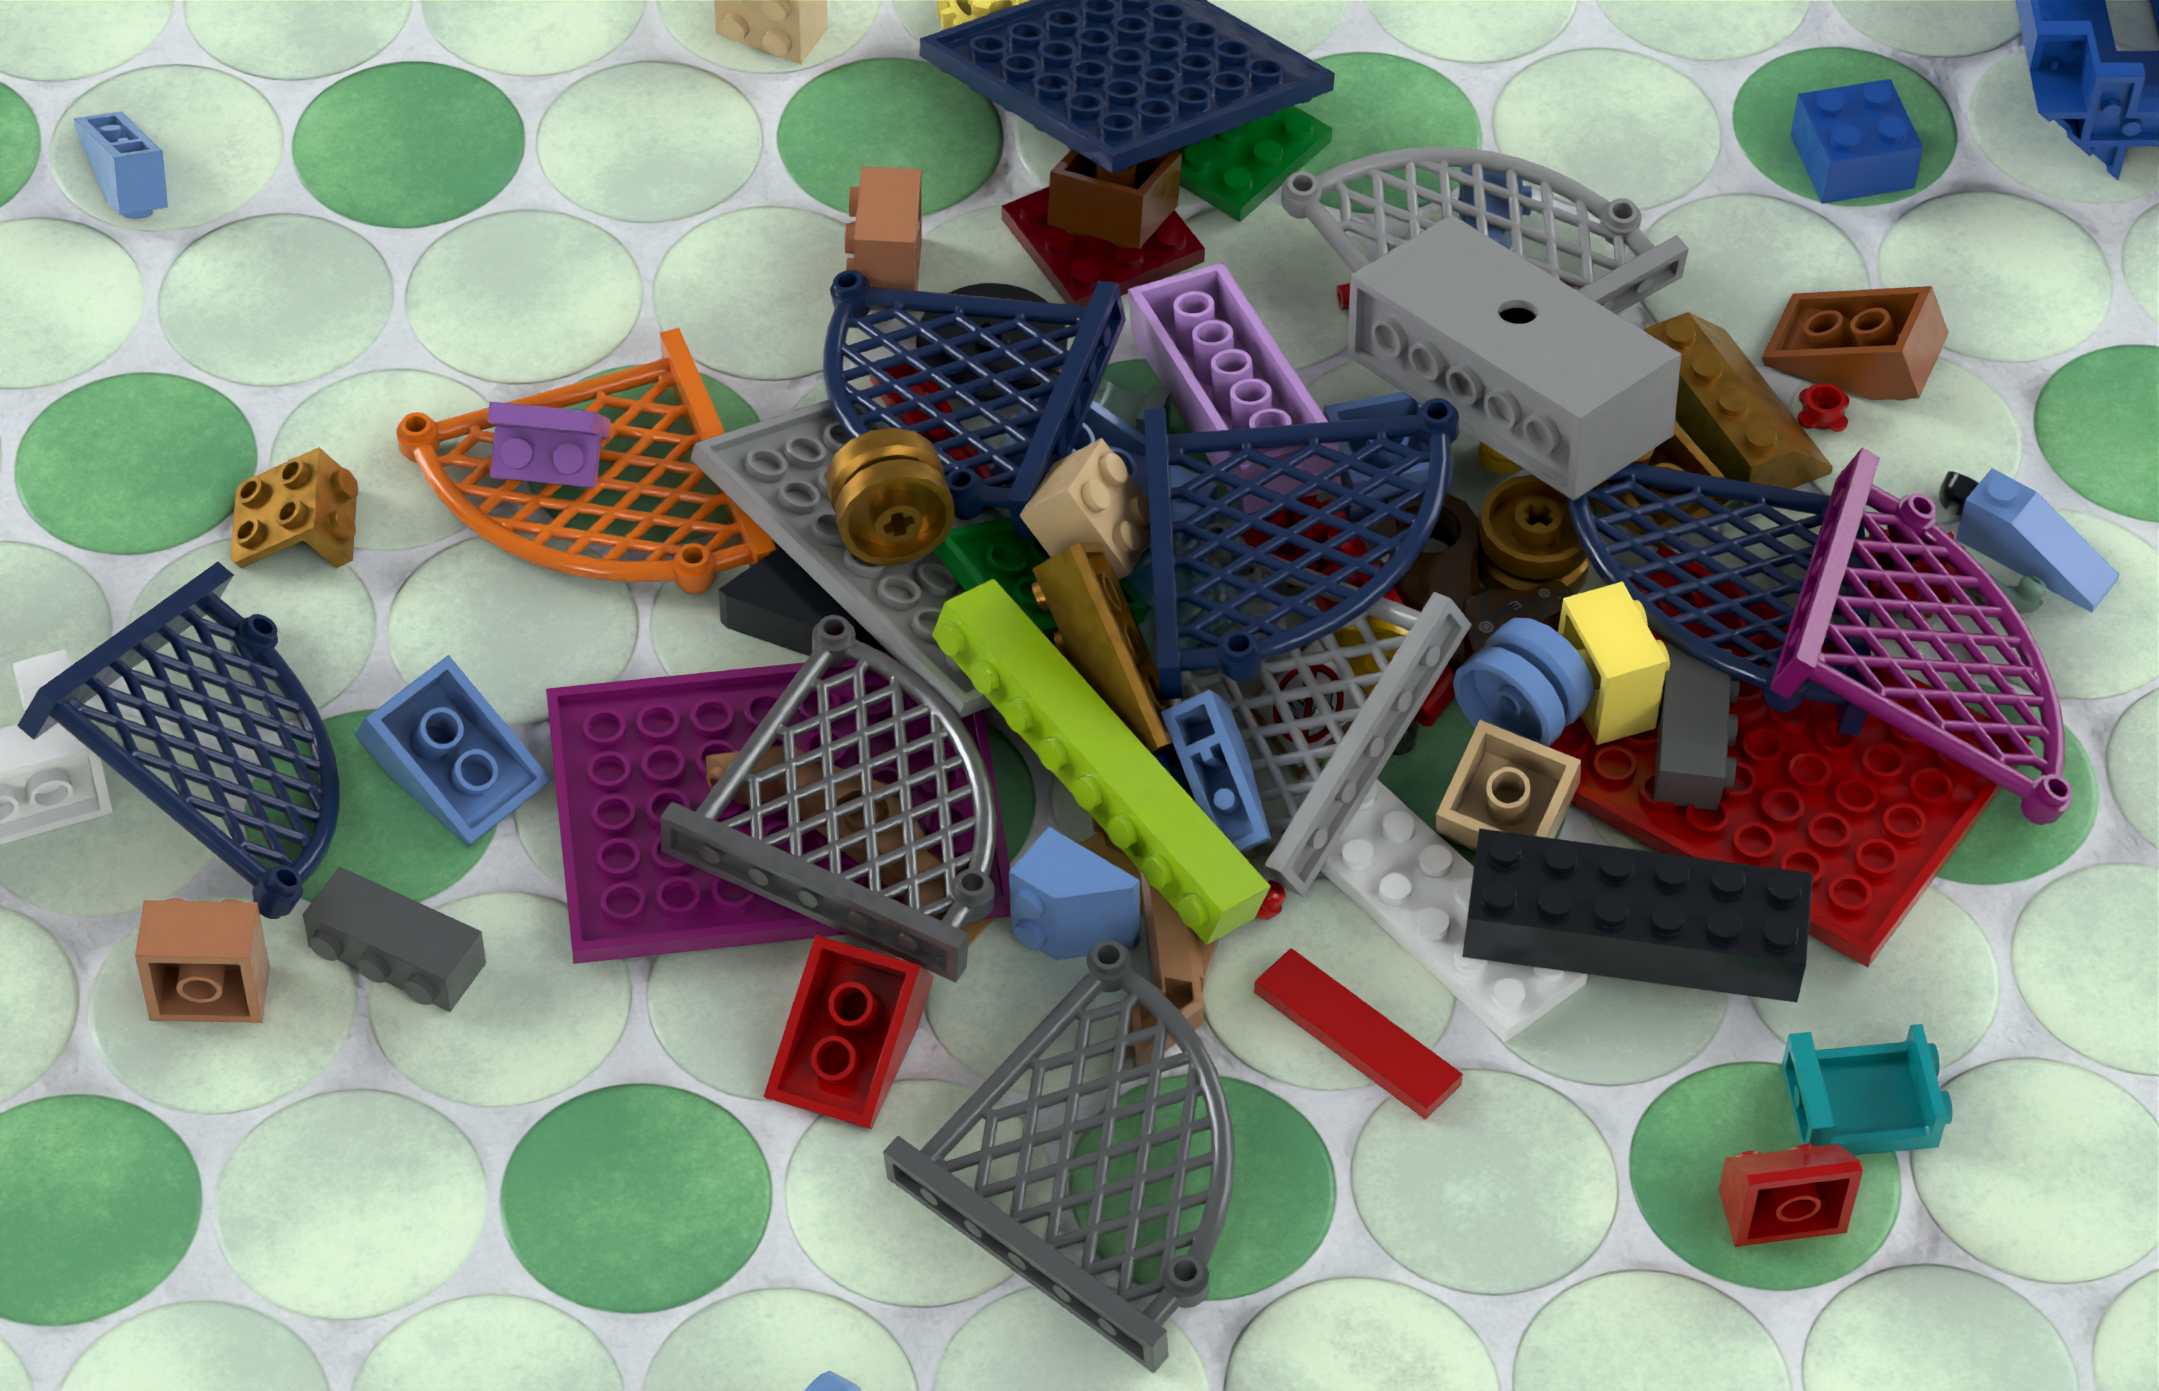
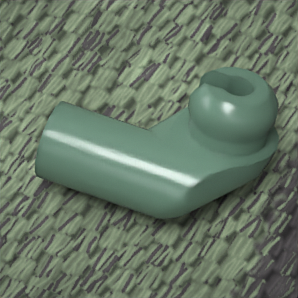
(2025, 596)

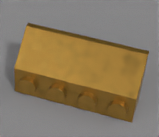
(1735, 411)
(1103, 638)

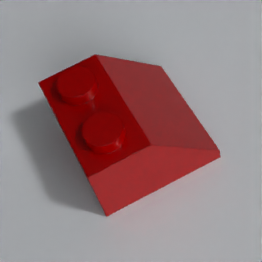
(1789, 1193)

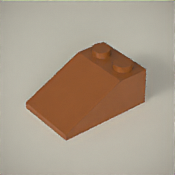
(1861, 340)

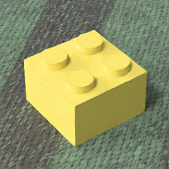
(1621, 657)

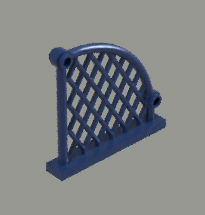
(1095, 334)
(1761, 499)
(251, 650)
(1240, 652)

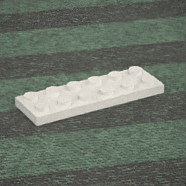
(1421, 898)

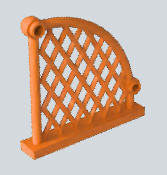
(693, 564)

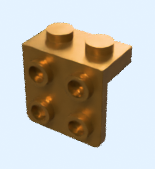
(296, 502)

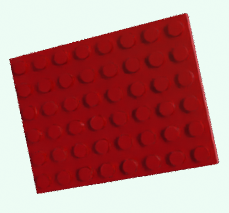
(1856, 811)

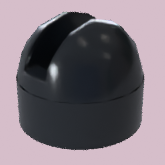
(1956, 488)

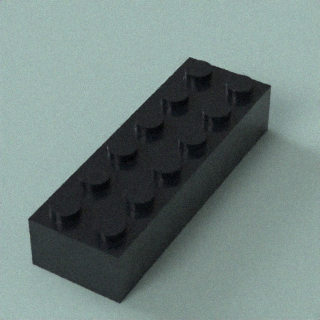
(1639, 915)

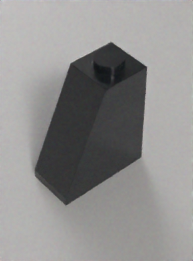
(781, 604)

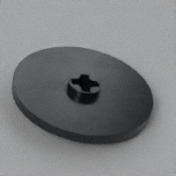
(991, 290)

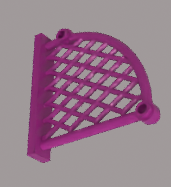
(1912, 522)

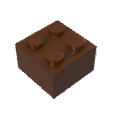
(1115, 205)

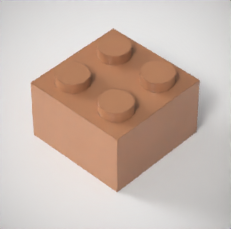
(886, 227)
(202, 961)

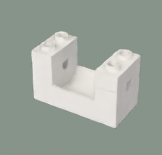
(48, 778)

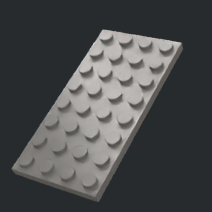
(780, 482)

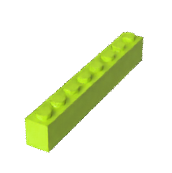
(1100, 761)

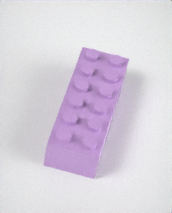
(1223, 367)

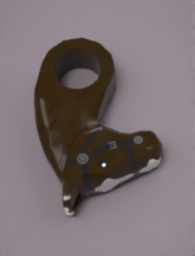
(1456, 576)

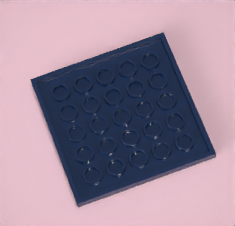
(1126, 73)

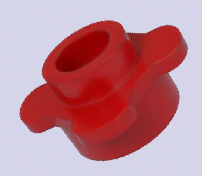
(1823, 407)

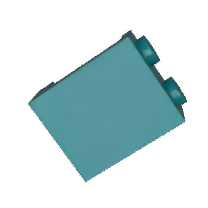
(1867, 1094)

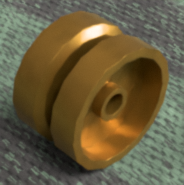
(890, 496)
(1529, 538)

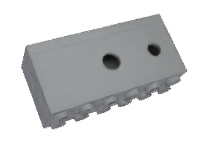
(1515, 354)

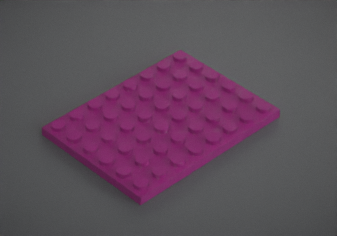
(644, 744)

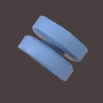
(1525, 682)

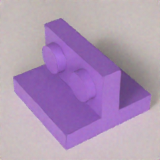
(546, 444)

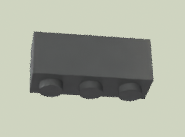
(1695, 733)
(394, 939)

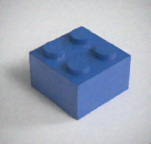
(1856, 141)

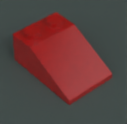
(847, 1031)

